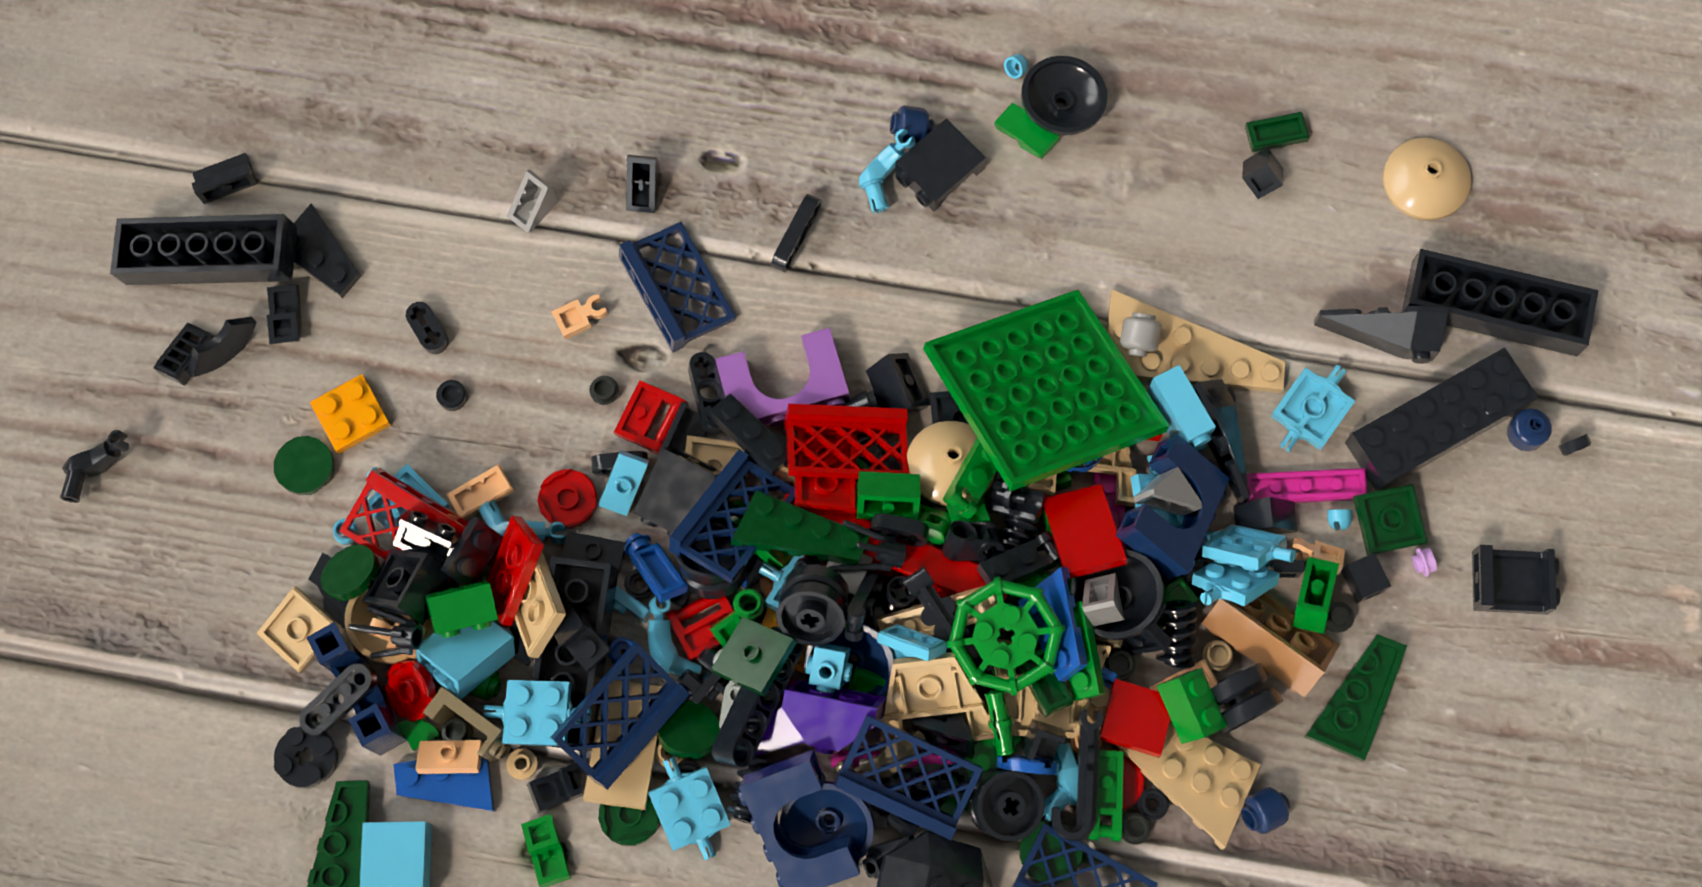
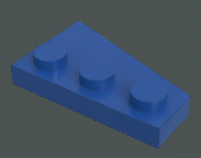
(1071, 652)
(458, 789)

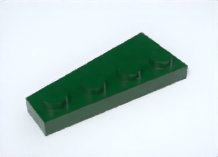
(785, 527)
(1357, 705)
(341, 842)

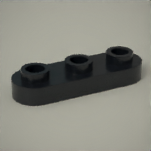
(328, 704)

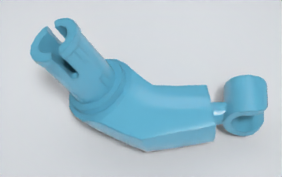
(878, 170)
(496, 521)
(660, 642)
(1066, 781)

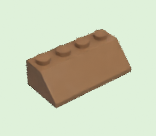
(1267, 636)

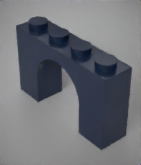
(1149, 534)
(374, 719)
(796, 864)

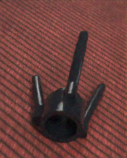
(888, 553)
(406, 636)

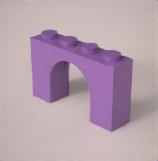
(824, 386)

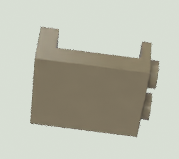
(446, 706)

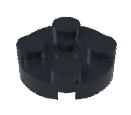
(289, 765)

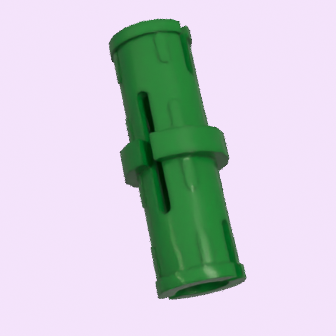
(1000, 722)

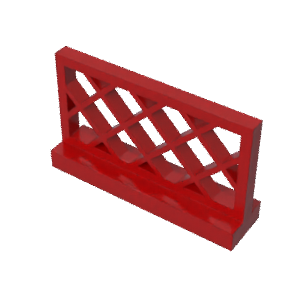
(843, 419)
(405, 497)

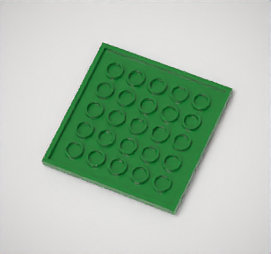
(1045, 389)

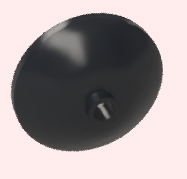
(1066, 82)
(1144, 591)

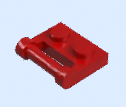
(641, 414)
(698, 635)

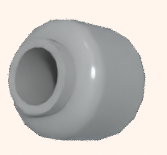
(1140, 334)

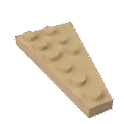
(1197, 350)
(1196, 776)

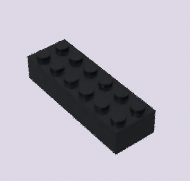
(204, 249)
(1503, 302)
(1441, 419)
(592, 591)

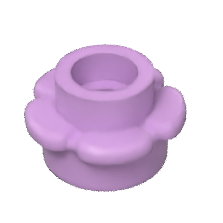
(1424, 561)

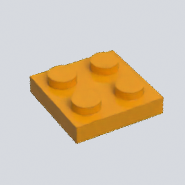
(350, 413)

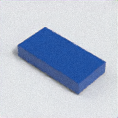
(659, 572)

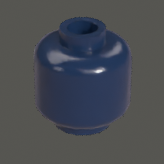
(912, 119)
(1529, 430)
(1265, 810)

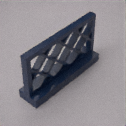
(652, 293)
(709, 508)
(632, 737)
(895, 801)
(1021, 881)

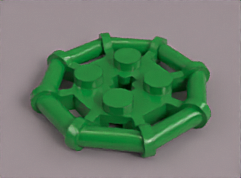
(987, 632)

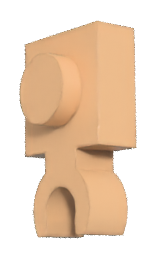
(574, 318)

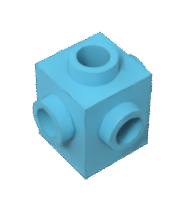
(835, 658)

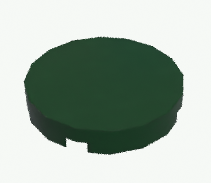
(304, 465)
(349, 572)
(689, 731)
(628, 825)
(1050, 846)

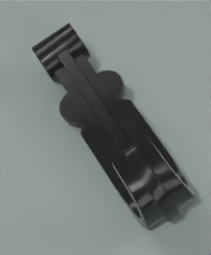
(938, 611)
(1086, 780)

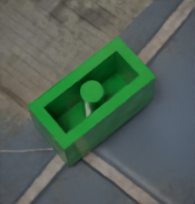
(888, 494)
(1315, 595)
(461, 608)
(1191, 706)

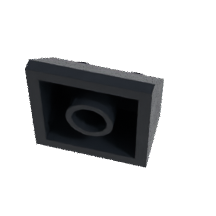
(404, 582)

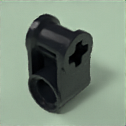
(970, 539)

